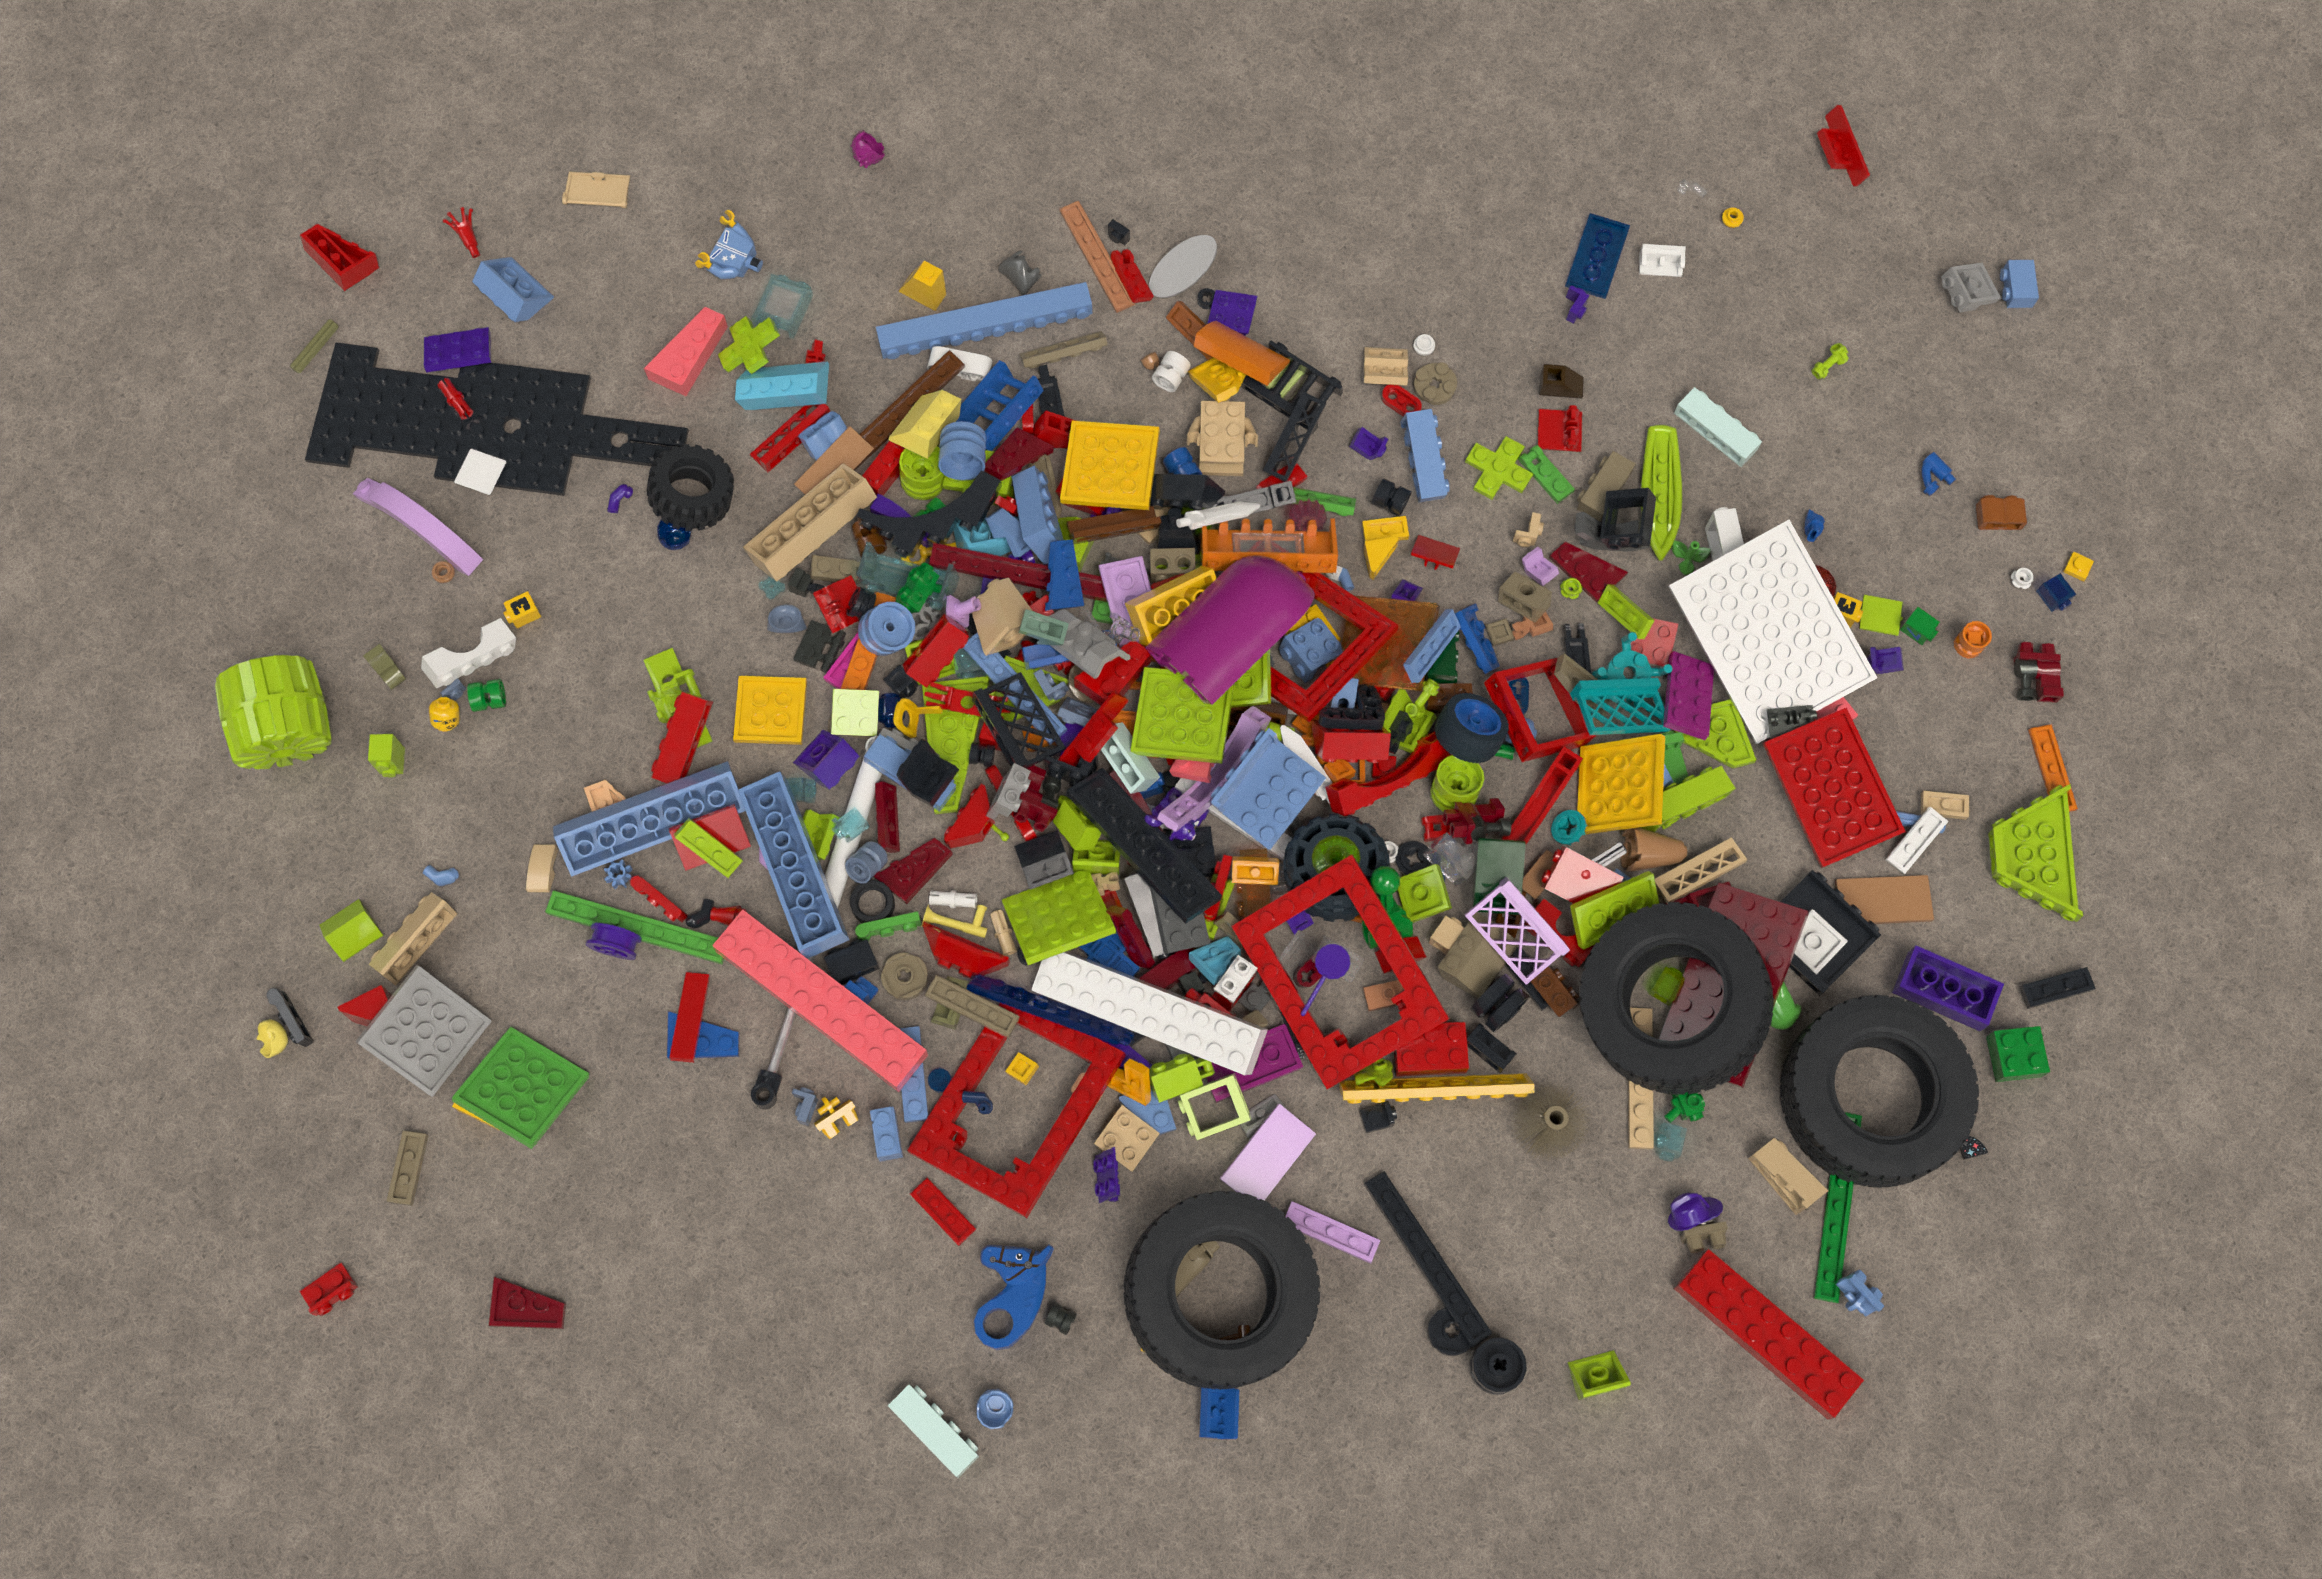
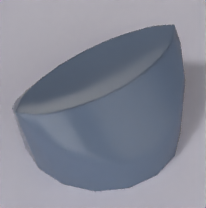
(785, 620)

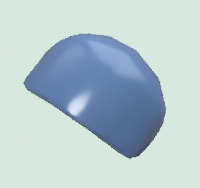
(994, 1400)

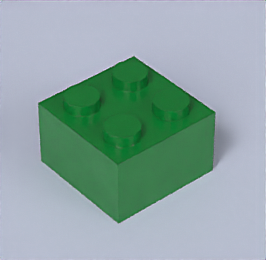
(2017, 1054)

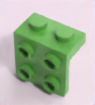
(1673, 756)

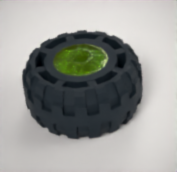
(1325, 844)

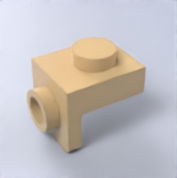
(1529, 538)

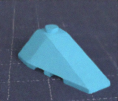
(982, 540)

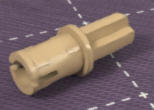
(1003, 932)

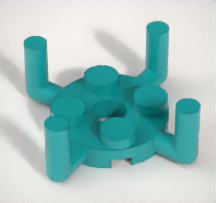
(1633, 660)

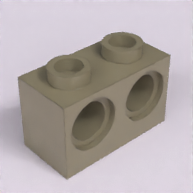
(1172, 559)

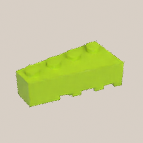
(1692, 793)

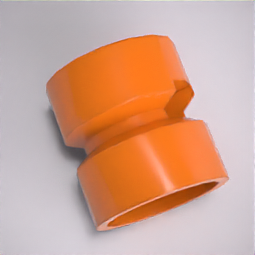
(1972, 639)

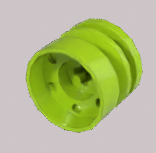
(913, 466)
(1456, 782)

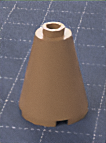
(1650, 850)

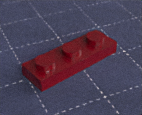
(887, 817)
(1131, 936)

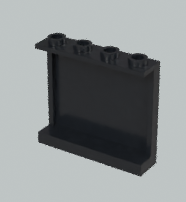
(1844, 918)

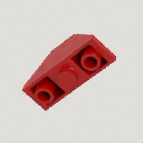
(971, 822)

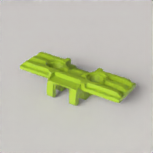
(659, 668)

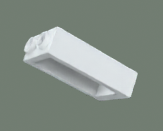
(1723, 532)

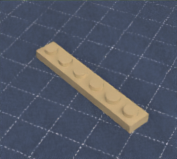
(1639, 1098)

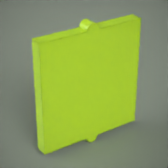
(1881, 615)

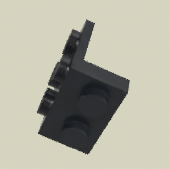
(926, 773)

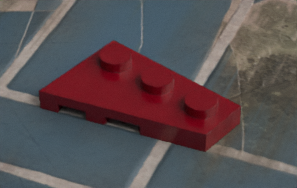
(1588, 569)
(911, 873)
(523, 1308)

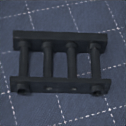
(1273, 397)

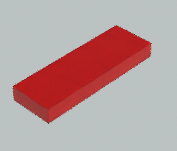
(943, 1211)

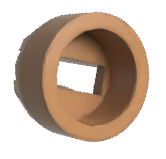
(1150, 361)

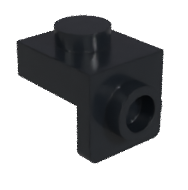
(901, 682)

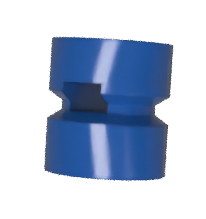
(1181, 462)

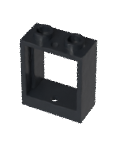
(1627, 499)

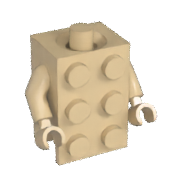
(1222, 437)

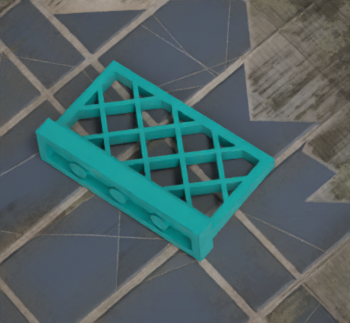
(1617, 691)

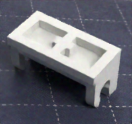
(1661, 260)

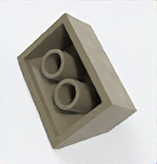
(1472, 960)

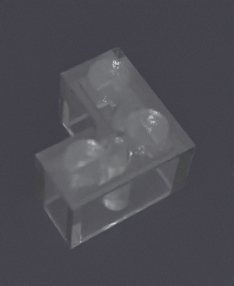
(1455, 860)

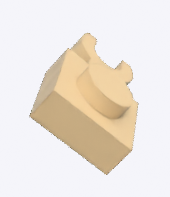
(1109, 882)

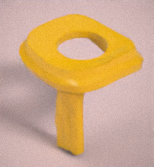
(914, 711)

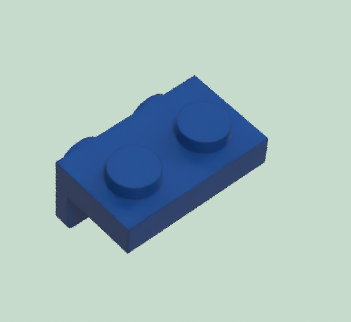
(1219, 1413)

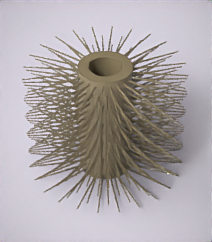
(1551, 1122)

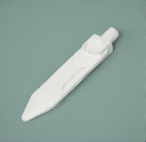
(1217, 514)
(1298, 746)

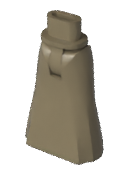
(1193, 1264)

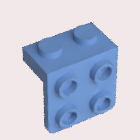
(1310, 648)

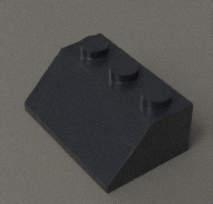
(1184, 491)

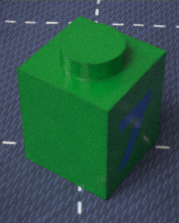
(1920, 626)

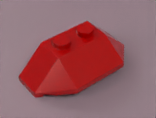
(962, 954)

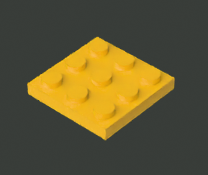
(770, 710)

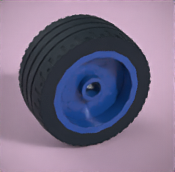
(1471, 728)

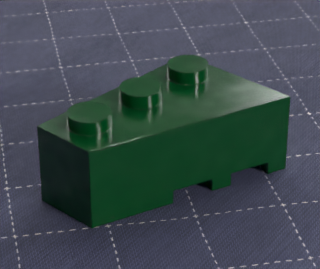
(1444, 668)

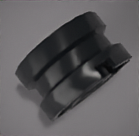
(860, 603)

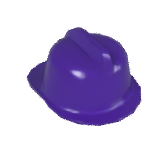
(1691, 1210)

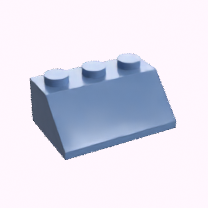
(511, 288)

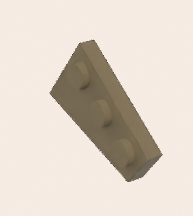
(1569, 674)

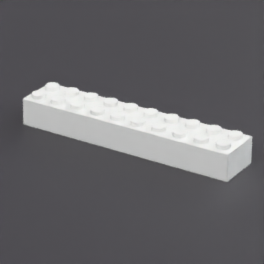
(1151, 1011)

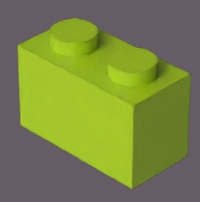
(386, 754)

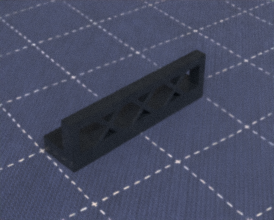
(1288, 433)

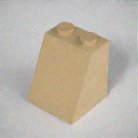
(1000, 616)

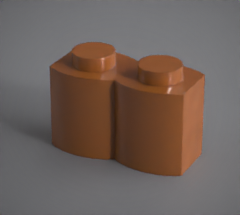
(2001, 513)

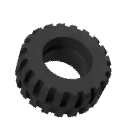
(694, 464)

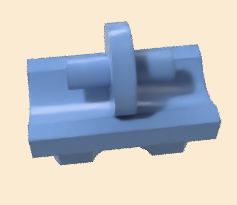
(1859, 1295)

